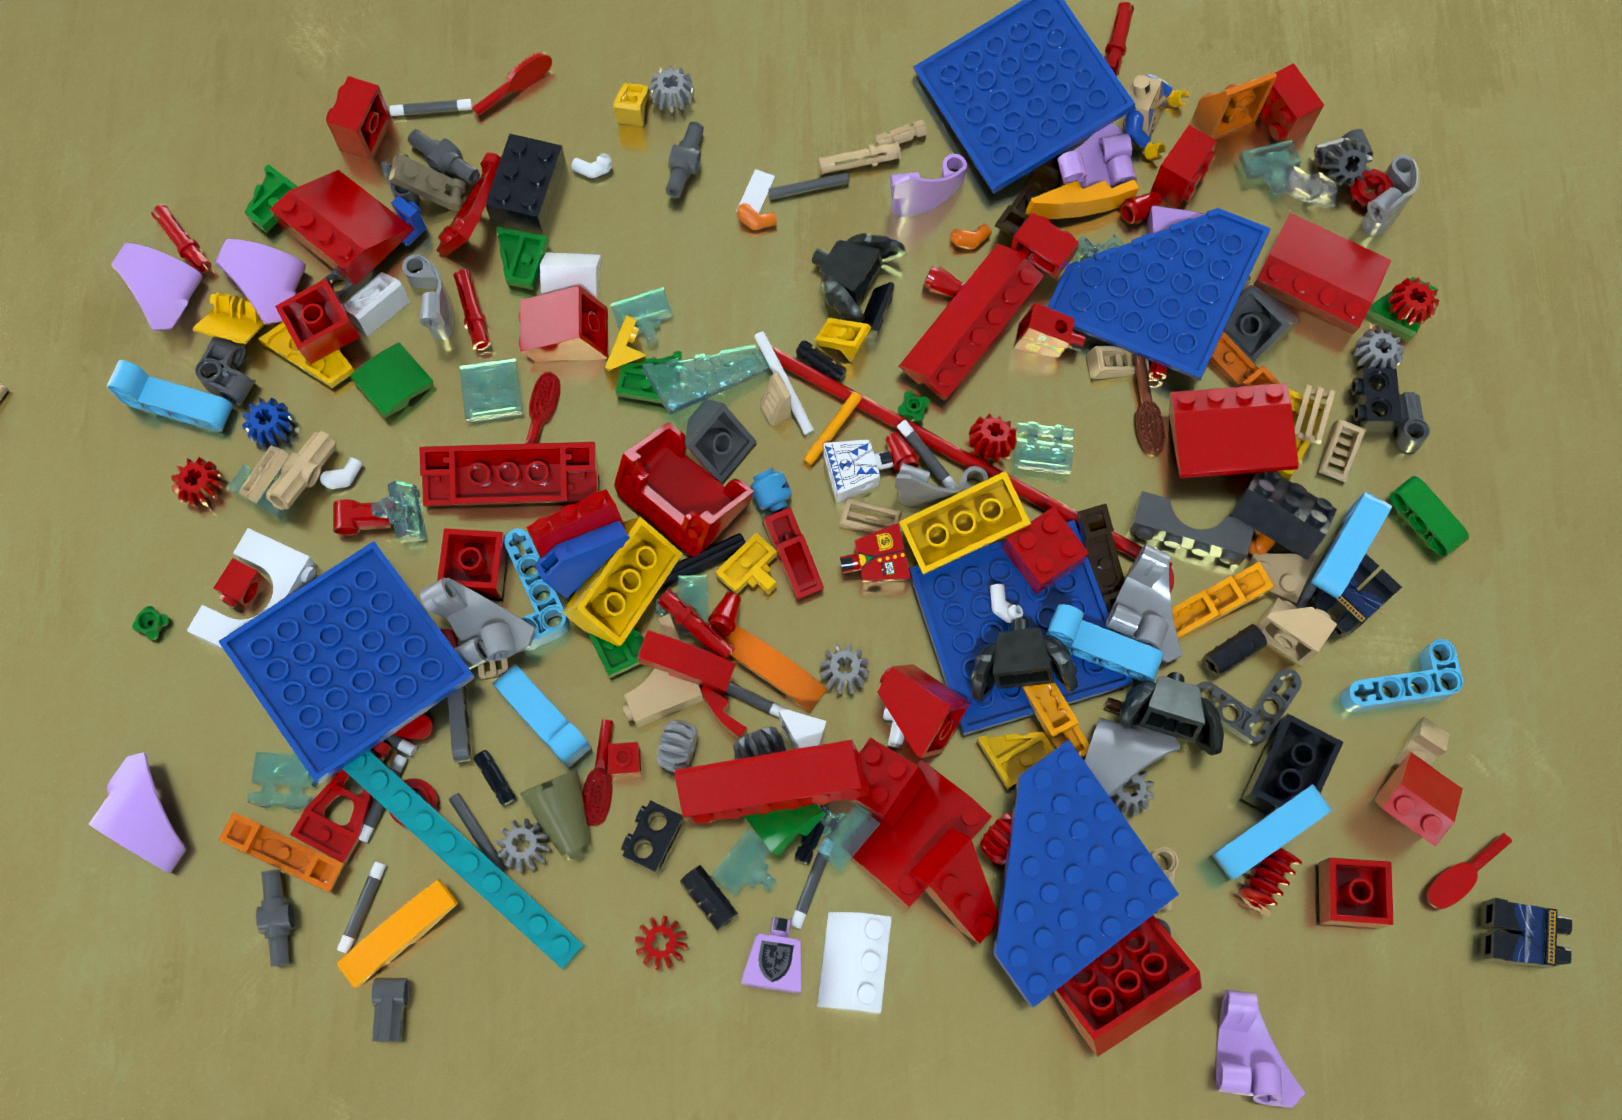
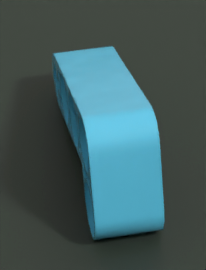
(138, 390)
(1351, 544)
(533, 585)
(1104, 646)
(1400, 684)
(542, 716)
(1272, 832)

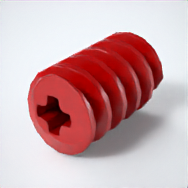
(1266, 880)

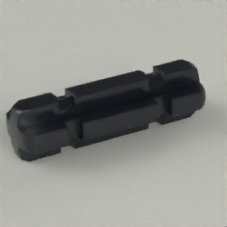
(820, 360)
(494, 778)
(809, 842)

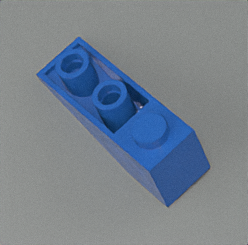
(578, 558)

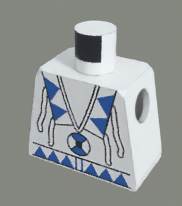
(854, 467)

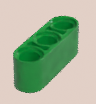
(1429, 516)

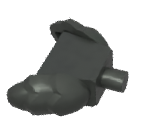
(851, 269)
(1022, 660)
(1174, 710)

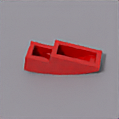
(793, 553)
(685, 661)

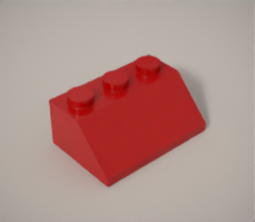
(573, 521)

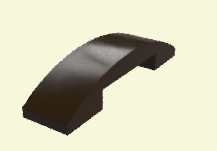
(1044, 179)
(1097, 538)

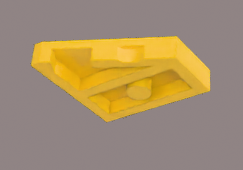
(1014, 753)

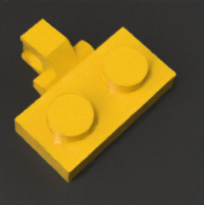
(749, 566)

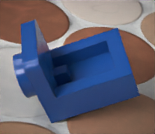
(411, 214)

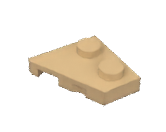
(1287, 573)

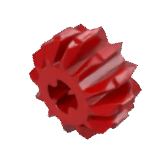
(1413, 301)
(992, 438)
(201, 472)
(997, 840)
(651, 939)

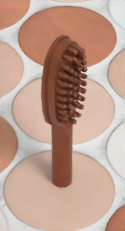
(1148, 415)

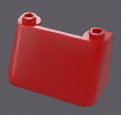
(677, 492)

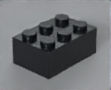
(525, 182)
(1285, 512)
(1291, 763)

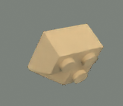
(1296, 631)

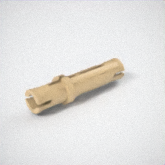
(890, 151)

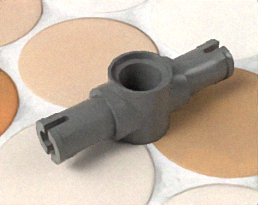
(443, 156)
(684, 159)
(275, 917)

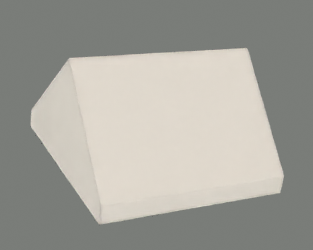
(568, 270)
(376, 303)
(802, 729)

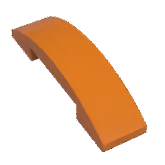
(1238, 366)
(775, 669)
(281, 852)

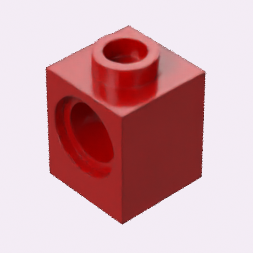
(238, 584)
(624, 761)

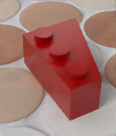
(958, 885)

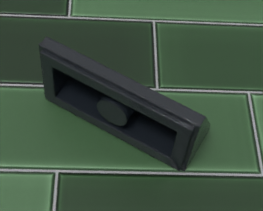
(877, 309)

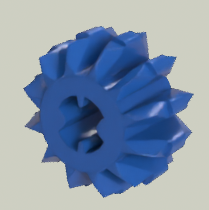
(273, 429)

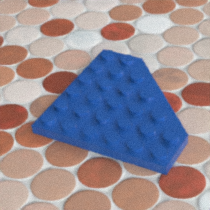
(1165, 290)
(1070, 876)

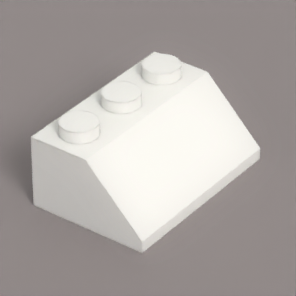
(854, 962)

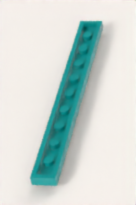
(465, 858)

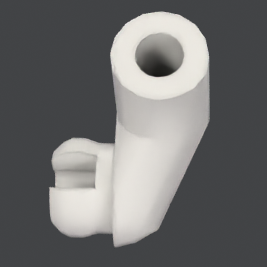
(594, 169)
(342, 477)
(1001, 607)
(896, 736)

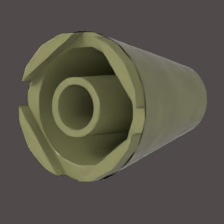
(560, 812)

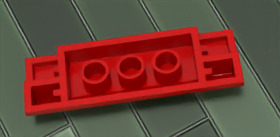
(971, 320)
(508, 473)
(771, 782)

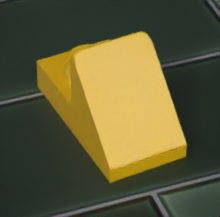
(630, 104)
(844, 336)
(621, 353)

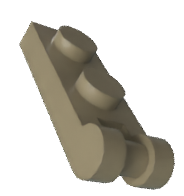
(427, 182)

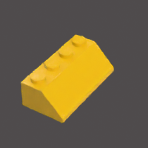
(964, 522)
(623, 585)

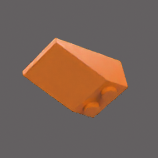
(1233, 106)

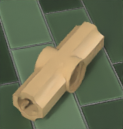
(301, 470)

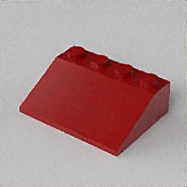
(341, 224)
(1322, 273)
(1233, 430)
(896, 851)
(1129, 986)

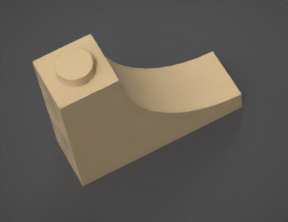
(660, 693)

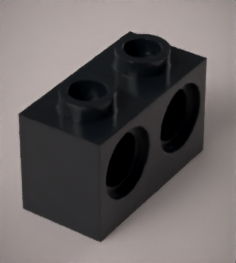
(1384, 400)
(661, 840)

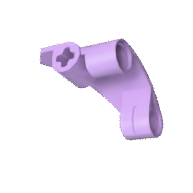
(1100, 158)
(918, 195)
(262, 274)
(157, 282)
(136, 817)
(1248, 1057)

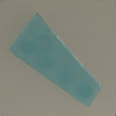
(699, 378)

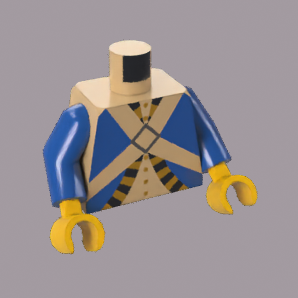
(1150, 98)

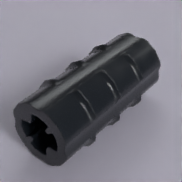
(1235, 650)
(709, 897)

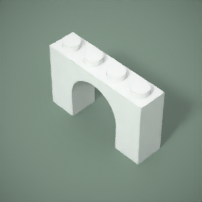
(288, 572)

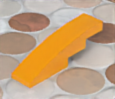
(1075, 201)
(1221, 599)
(1056, 717)
(397, 933)

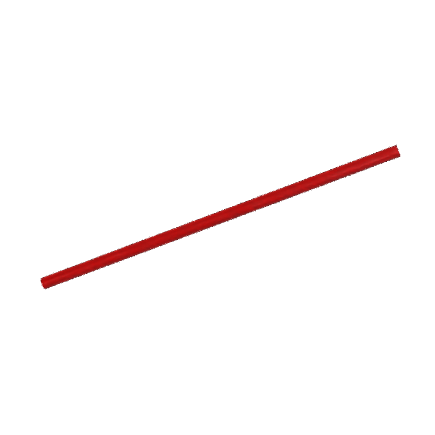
(941, 445)

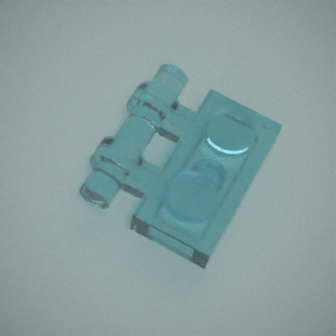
(1043, 455)
(280, 770)

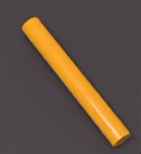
(832, 428)

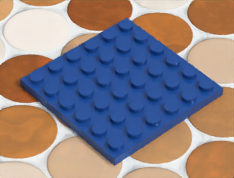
(1023, 89)
(962, 623)
(346, 661)

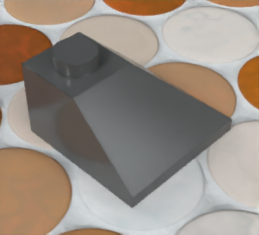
(1259, 322)
(717, 438)

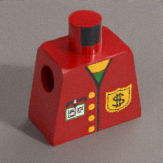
(1047, 332)
(879, 556)

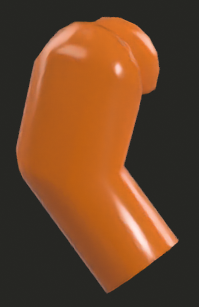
(753, 219)
(970, 239)
(1261, 545)

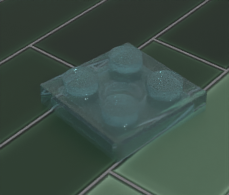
(491, 390)

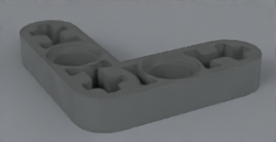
(1247, 716)

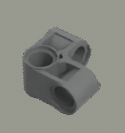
(224, 358)

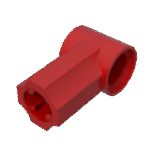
(352, 516)

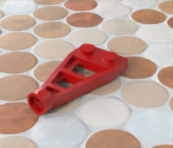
(472, 209)
(325, 834)

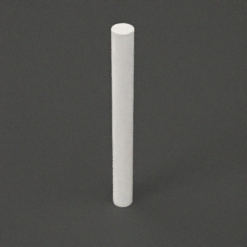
(776, 367)

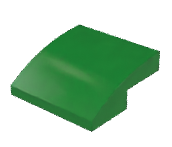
(391, 379)
(782, 826)

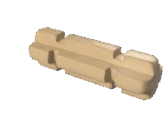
(902, 133)

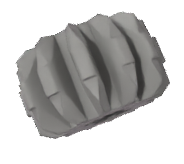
(671, 89)
(1379, 349)
(832, 665)
(677, 745)
(1136, 799)
(514, 853)

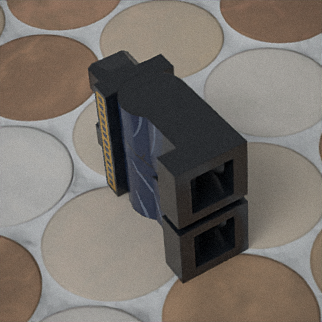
(1357, 605)
(1533, 937)

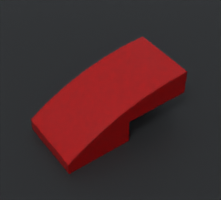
(718, 708)

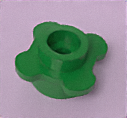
(910, 413)
(143, 618)

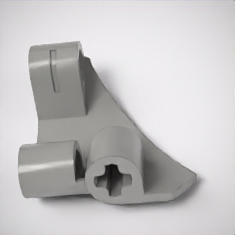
(1388, 206)
(436, 306)
(917, 493)
(1144, 604)
(481, 625)
(1122, 753)

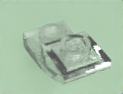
(1312, 189)

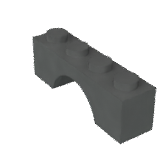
(1156, 520)

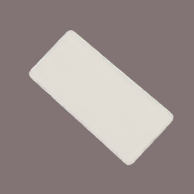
(757, 189)

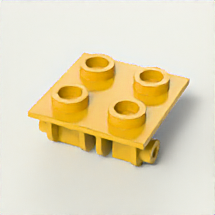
(230, 319)

